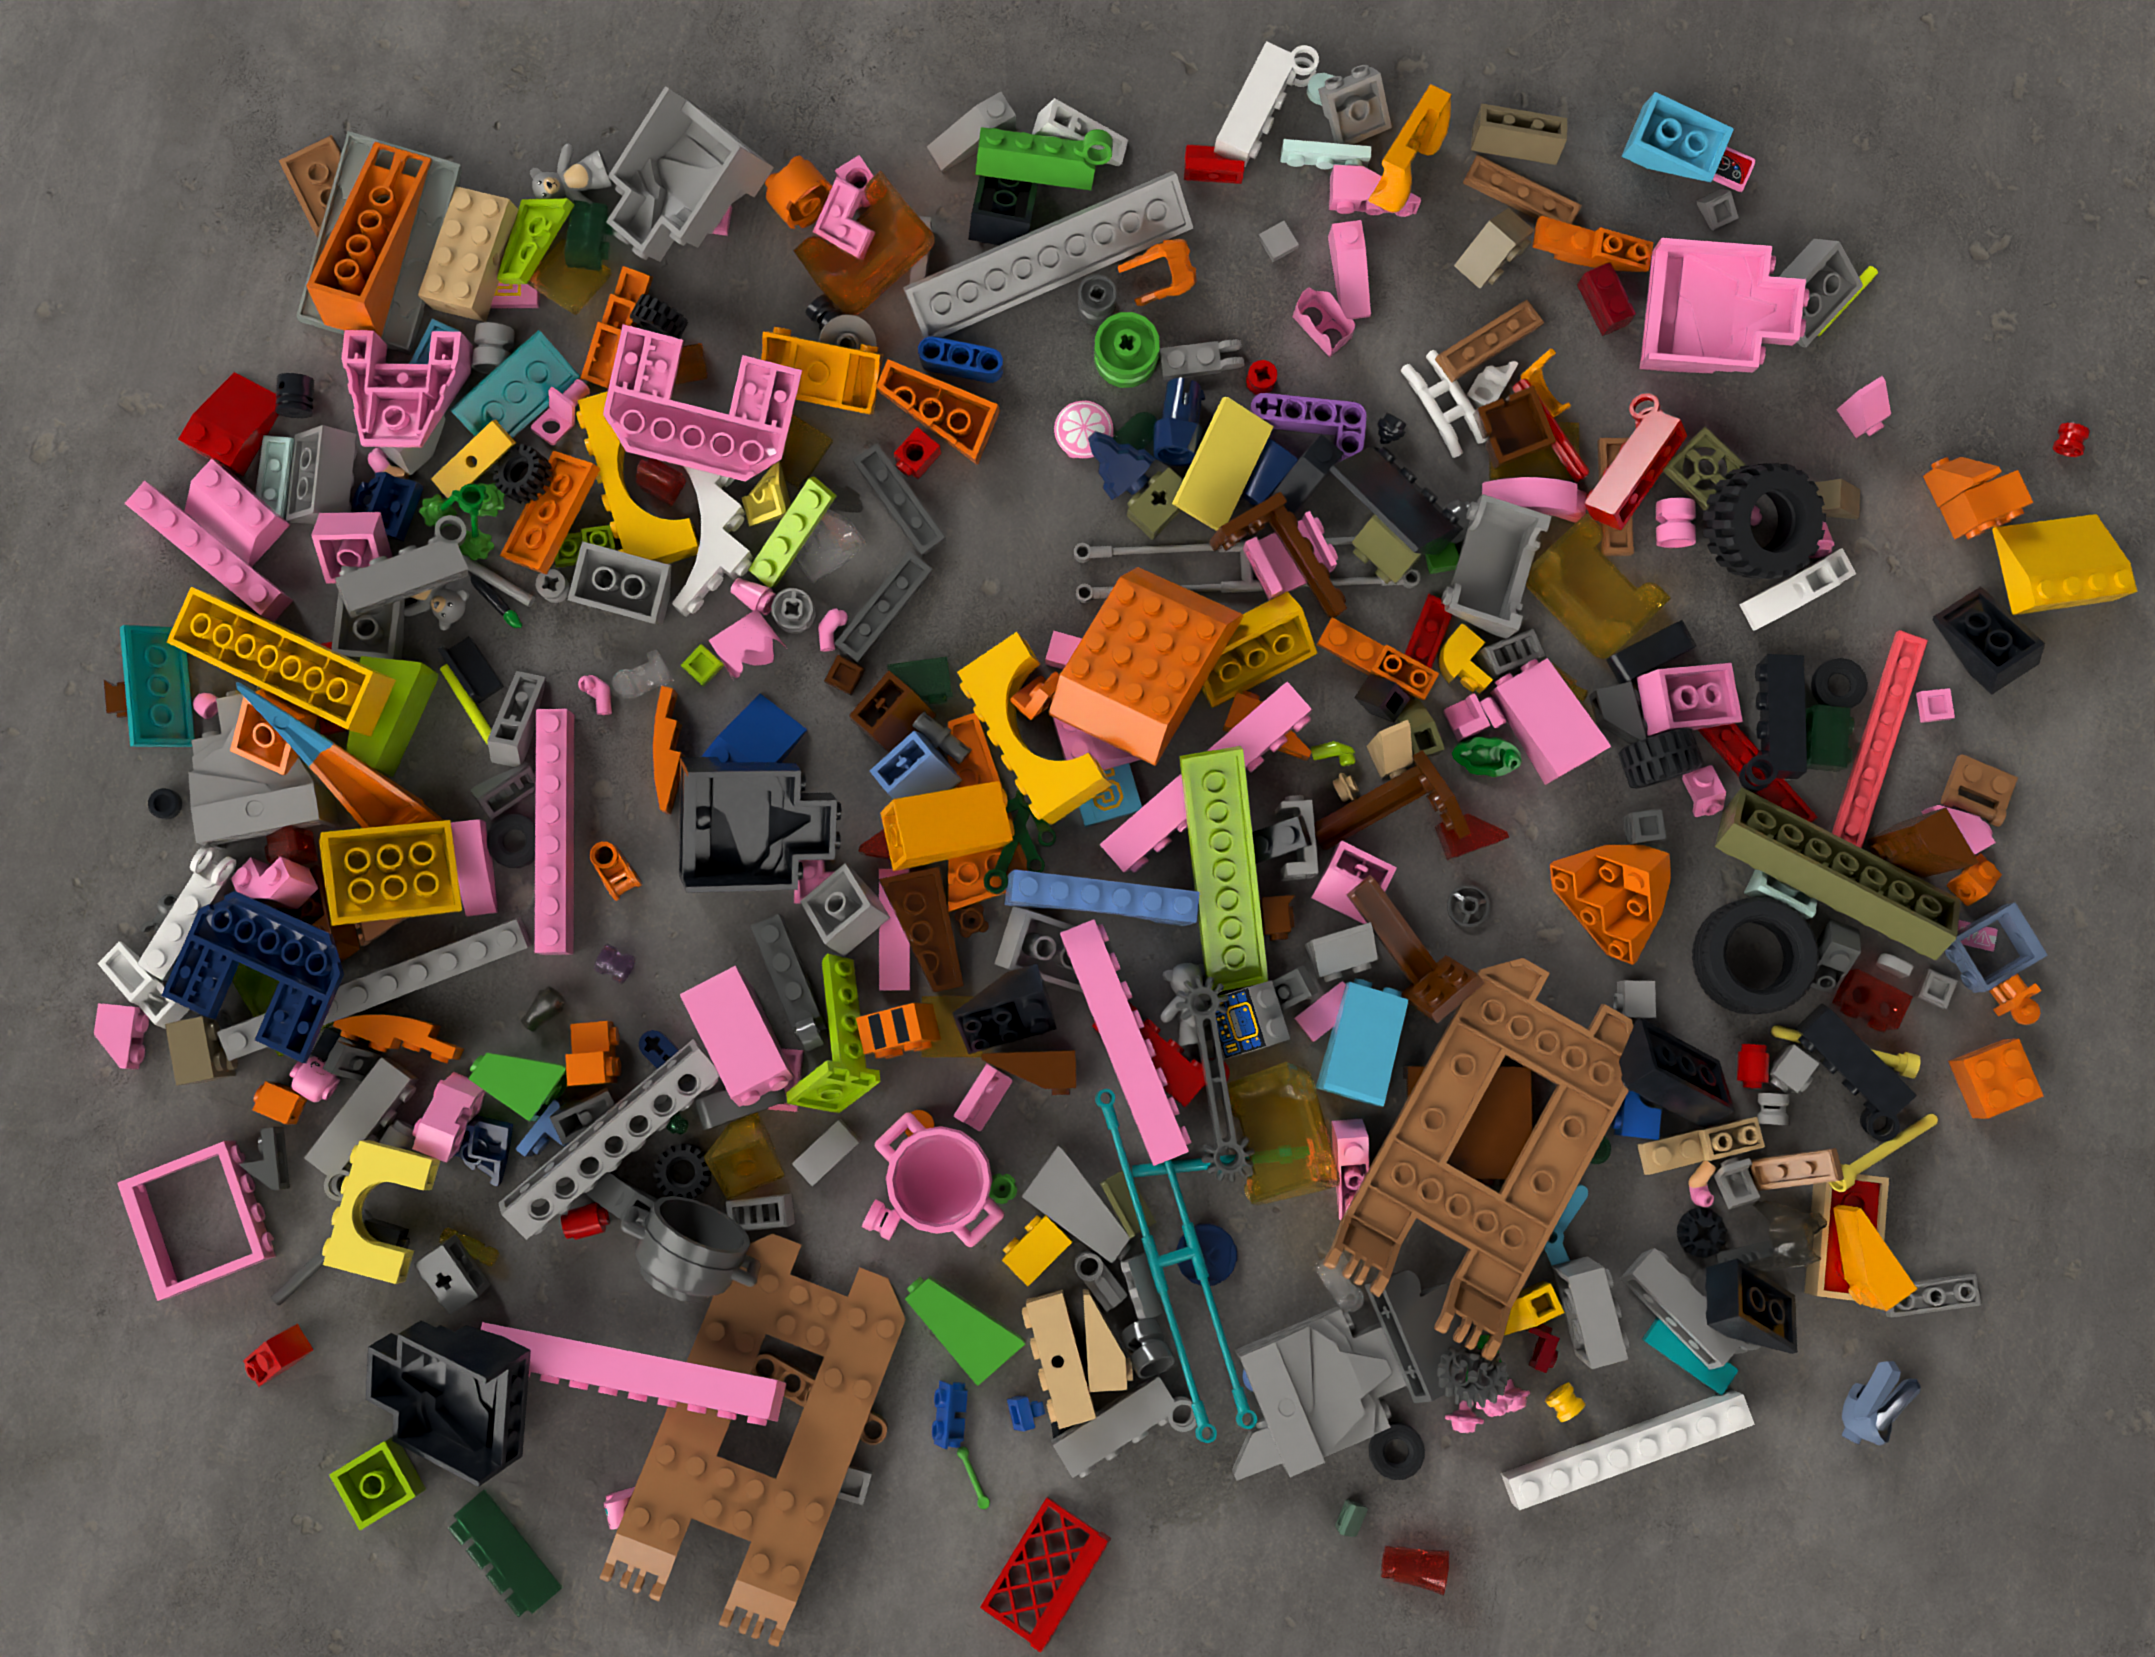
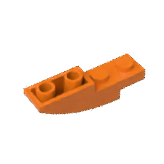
(1591, 247)
(1376, 659)
(390, 1030)

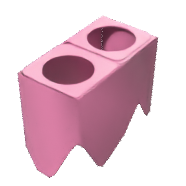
(1330, 310)
(746, 642)

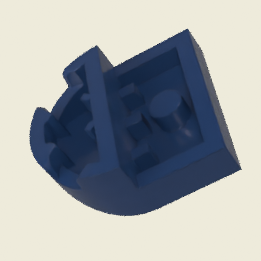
(391, 497)

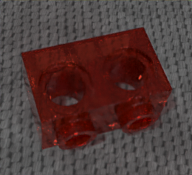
(1873, 993)

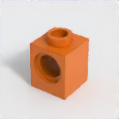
(279, 1102)

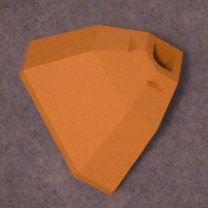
(1615, 894)

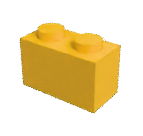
(1035, 1249)

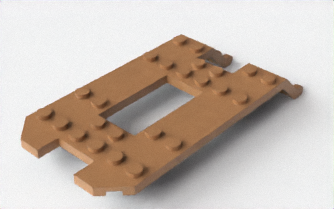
(1412, 1171)
(778, 1514)

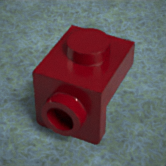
(1545, 1351)

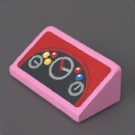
(1734, 169)

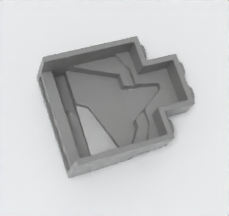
(680, 177)
(243, 799)
(1321, 1386)

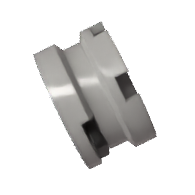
(793, 610)

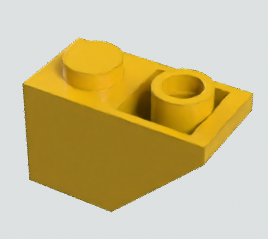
(1533, 1307)

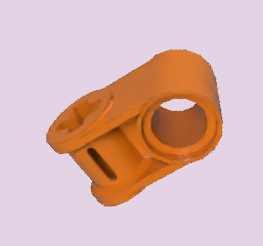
(615, 871)

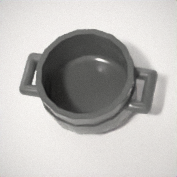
(690, 1249)

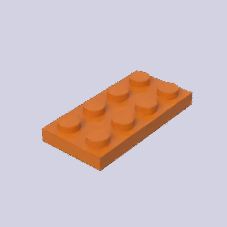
(548, 519)

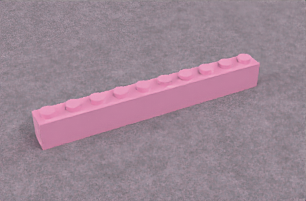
(649, 1376)

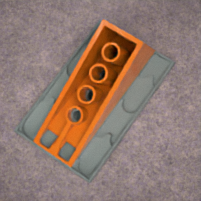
(377, 241)

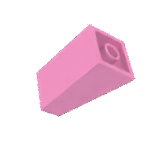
(1548, 720)
(738, 1036)

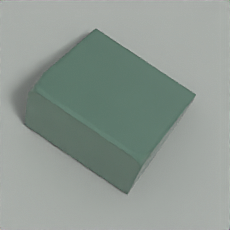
(1350, 1518)

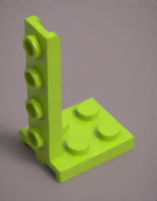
(846, 1078)

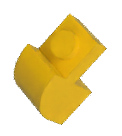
(1456, 656)

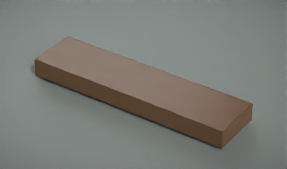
(1519, 191)
(1489, 341)
(1613, 541)

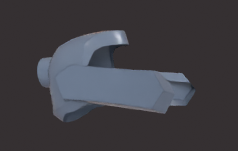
(1867, 1413)

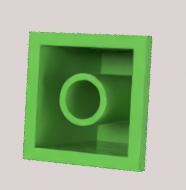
(520, 1082)

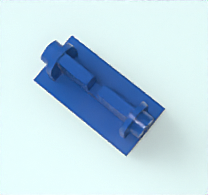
(948, 1429)

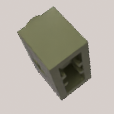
(1153, 518)

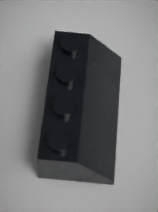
(1675, 1075)

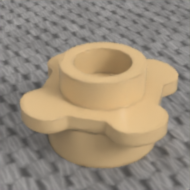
(1345, 787)

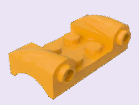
(1421, 133)
(830, 372)

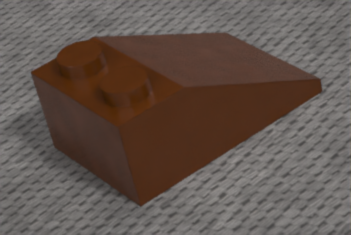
(1045, 1069)

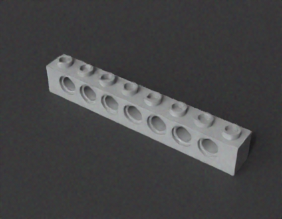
(532, 1220)

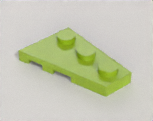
(531, 237)

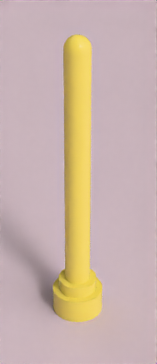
(1906, 1064)
(1851, 1171)

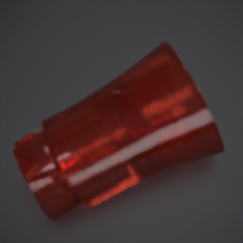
(1416, 1567)

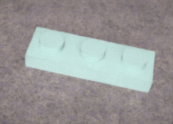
(1323, 154)

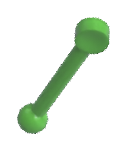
(983, 1501)

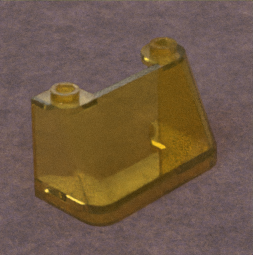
(1591, 592)
(1287, 1132)

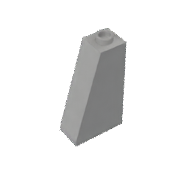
(1072, 1203)

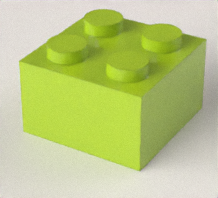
(377, 1482)

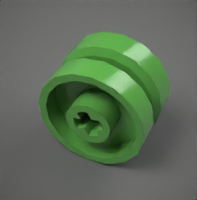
(1111, 354)

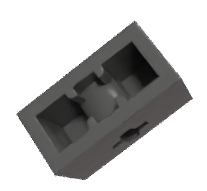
(452, 1274)

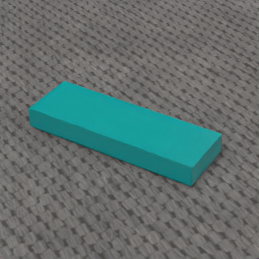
(1669, 1345)

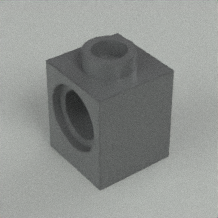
(1644, 827)

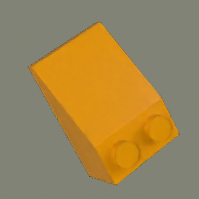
(1868, 1263)

